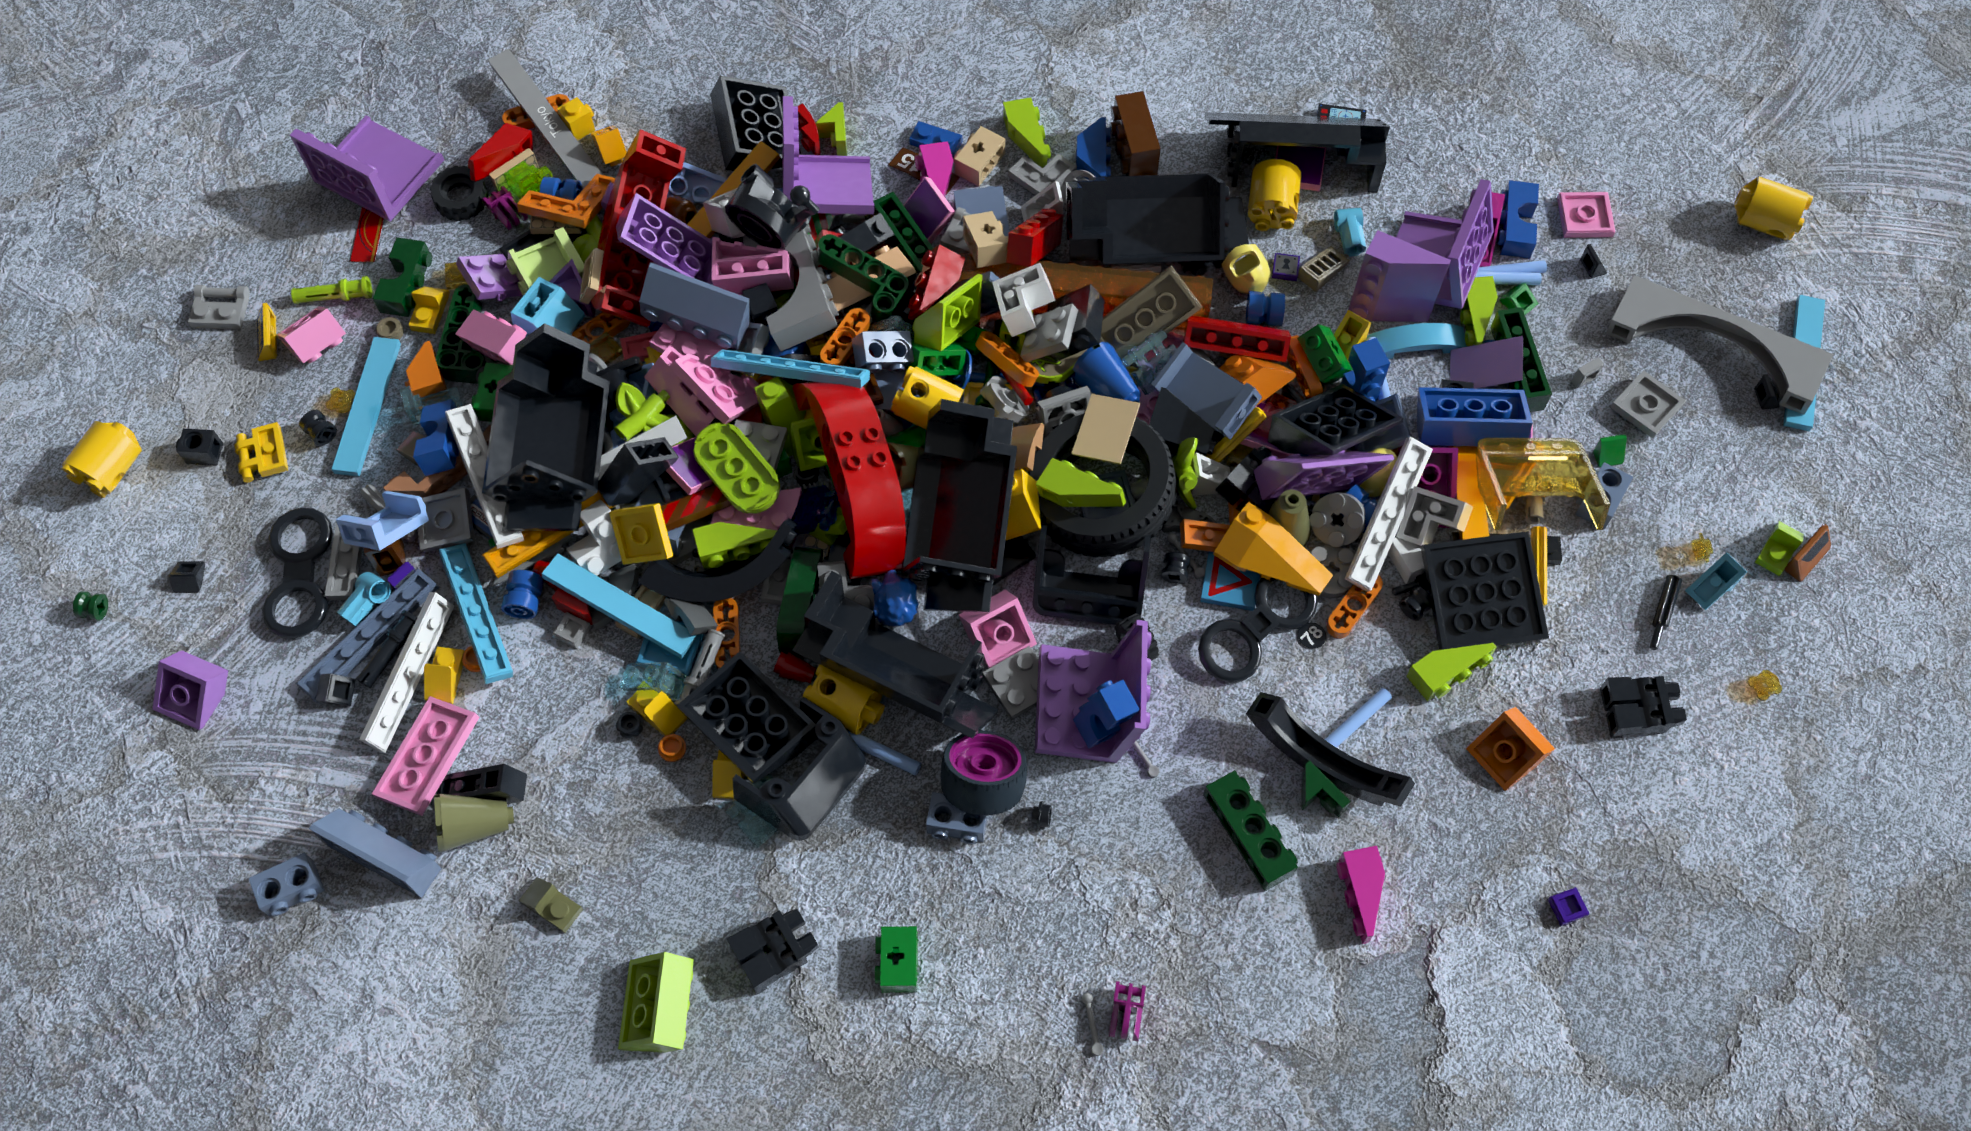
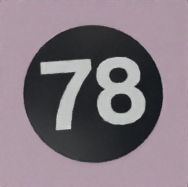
(1312, 635)

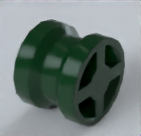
(90, 605)

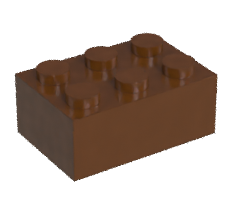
(1134, 135)

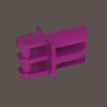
(503, 207)
(1127, 1007)

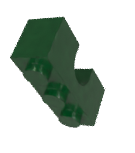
(411, 260)

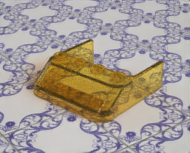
(1537, 469)

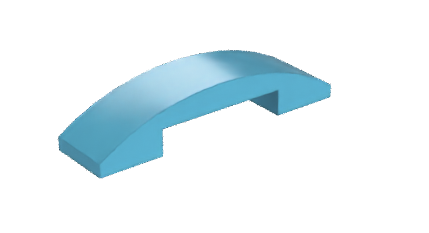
(1420, 337)

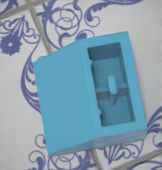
(547, 305)

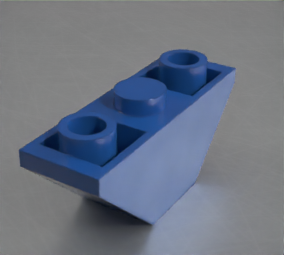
(1092, 149)

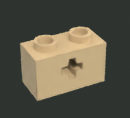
(979, 155)
(985, 239)

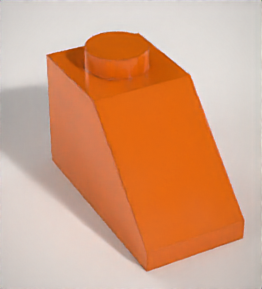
(424, 373)

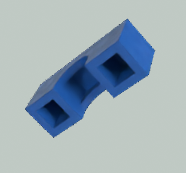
(1517, 236)
(1369, 369)
(439, 449)
(1105, 712)

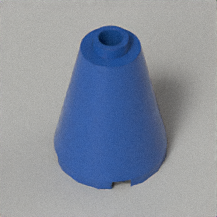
(1105, 374)

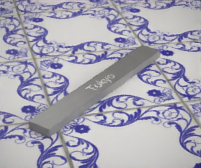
(544, 117)

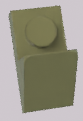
(551, 904)

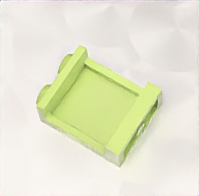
(543, 260)

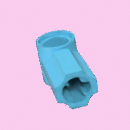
(1349, 225)
(364, 597)

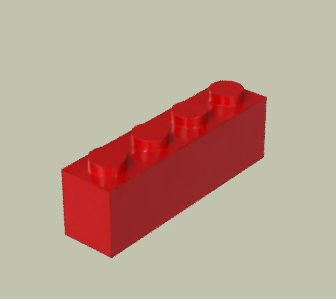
(1034, 238)
(1237, 338)

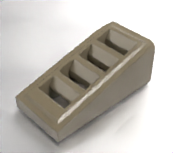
(1311, 278)

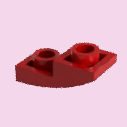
(809, 130)

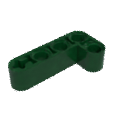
(828, 255)
(451, 347)
(797, 597)

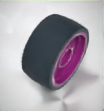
(983, 773)

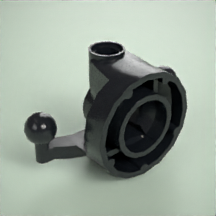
(766, 212)

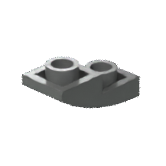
(693, 614)

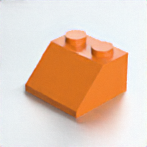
(1261, 373)
(1510, 748)

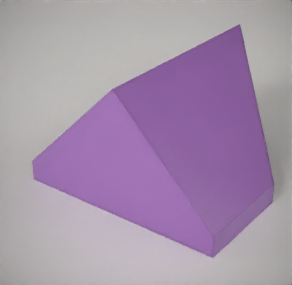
(570, 282)

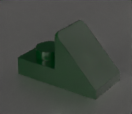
(1317, 785)

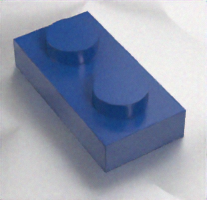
(928, 134)

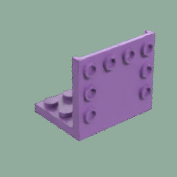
(369, 166)
(834, 182)
(1456, 240)
(1072, 676)

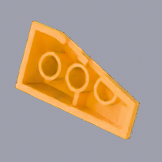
(1265, 547)

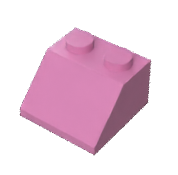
(312, 334)
(1001, 630)

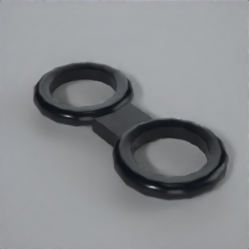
(297, 573)
(1254, 630)

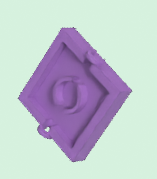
(489, 276)

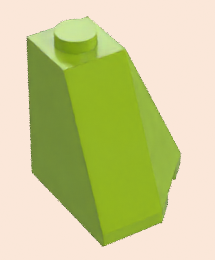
(779, 406)

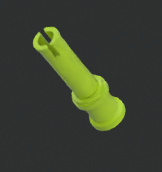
(343, 289)

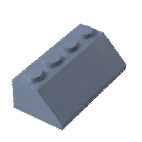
(694, 307)
(377, 850)

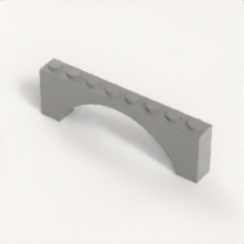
(1792, 364)

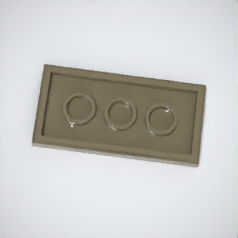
(1154, 307)

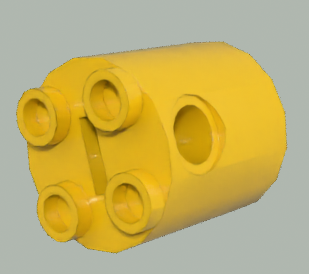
(1274, 194)
(1771, 207)
(931, 391)
(102, 457)
(850, 702)

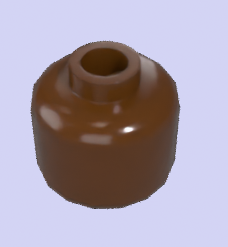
(680, 208)

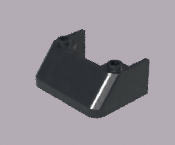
(1088, 595)
(805, 804)

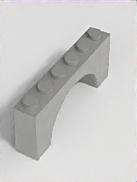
(809, 308)

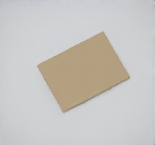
(1105, 429)

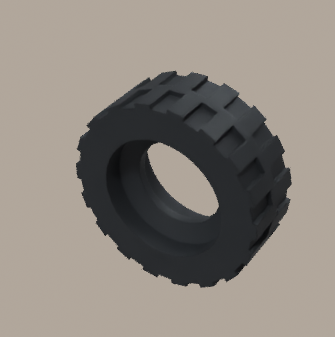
(460, 209)

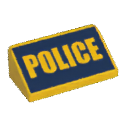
(266, 334)

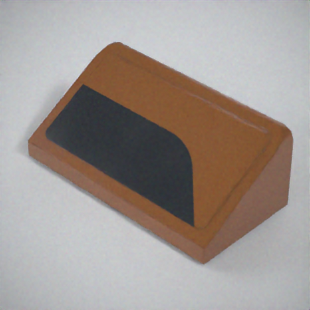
(1810, 554)

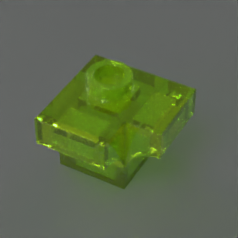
(526, 178)

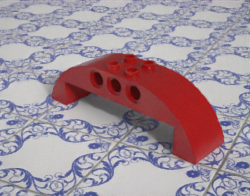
(648, 172)
(860, 473)

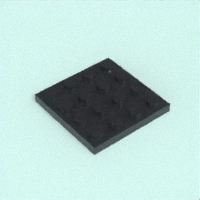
(1484, 591)

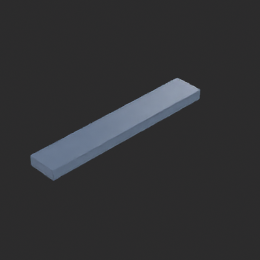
(369, 632)

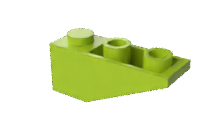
(1024, 130)
(1478, 309)
(1076, 488)
(729, 542)
(1442, 668)

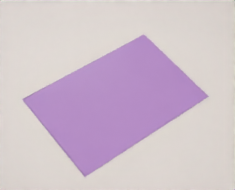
(1488, 363)

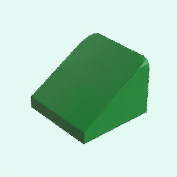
(1519, 297)
(1610, 450)

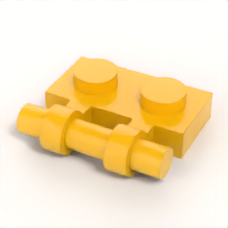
(269, 452)

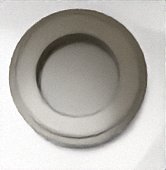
(390, 328)

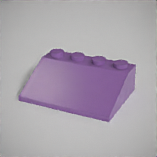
(665, 239)
(1397, 281)
(1317, 472)

